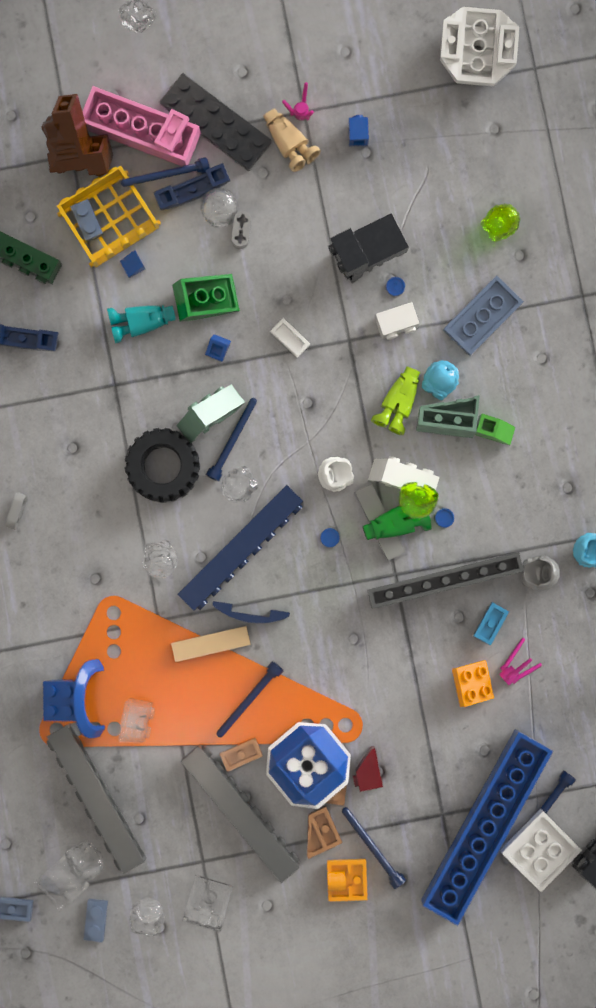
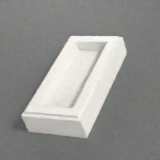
(290, 338)

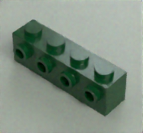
(28, 259)

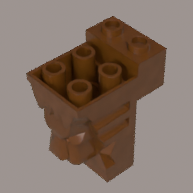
(70, 142)

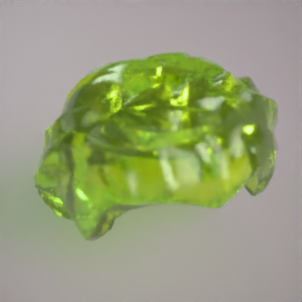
(501, 222)

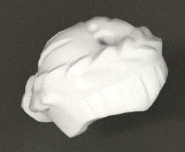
(335, 473)

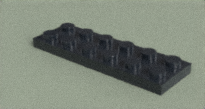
(217, 122)

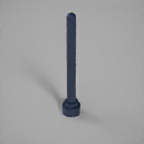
(200, 165)
(215, 471)
(272, 672)
(565, 781)
(396, 878)

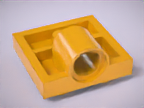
(472, 683)
(347, 880)

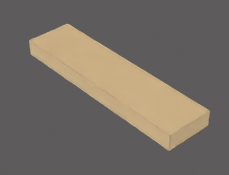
(210, 643)

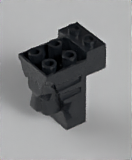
(367, 247)

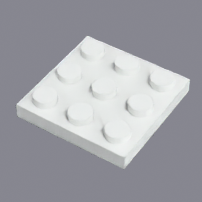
(540, 850)

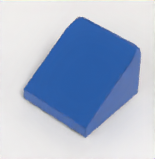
(132, 264)
(217, 347)

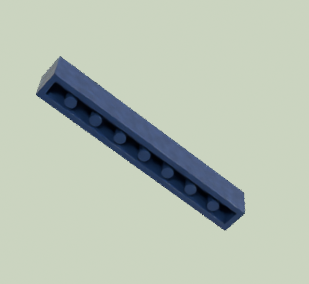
(237, 551)

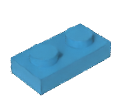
(491, 623)

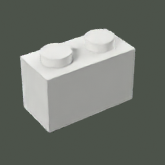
(397, 321)

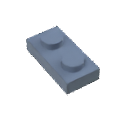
(87, 220)
(16, 909)
(95, 920)

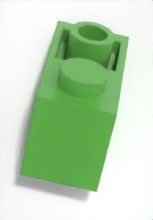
(494, 429)

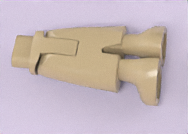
(289, 139)

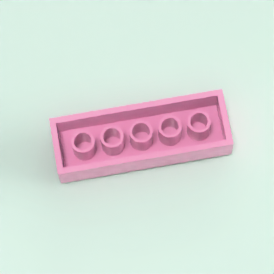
(135, 125)

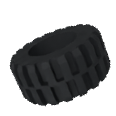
(136, 465)

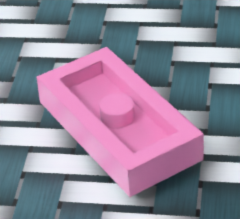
(171, 131)

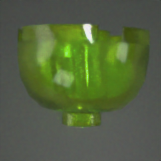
(417, 500)

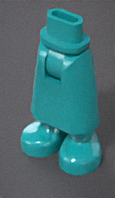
(140, 320)

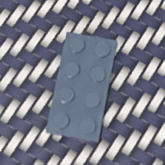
(483, 315)

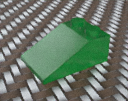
(205, 297)

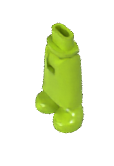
(398, 401)

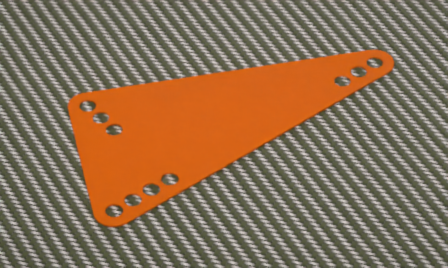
(188, 695)

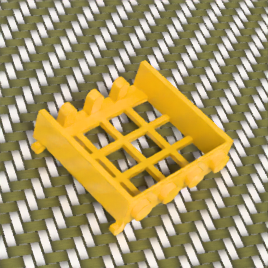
(123, 242)

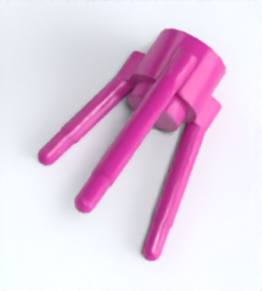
(301, 109)
(512, 675)

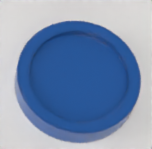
(395, 286)
(444, 518)
(330, 537)

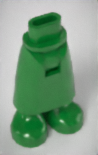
(394, 524)

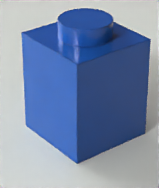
(358, 131)

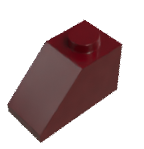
(368, 772)

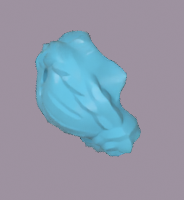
(440, 379)
(585, 550)

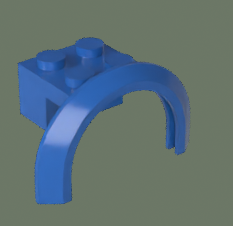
(65, 700)

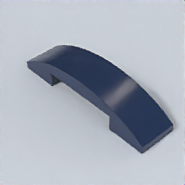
(192, 189)
(28, 339)
(226, 608)

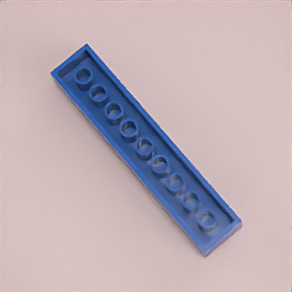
(486, 827)

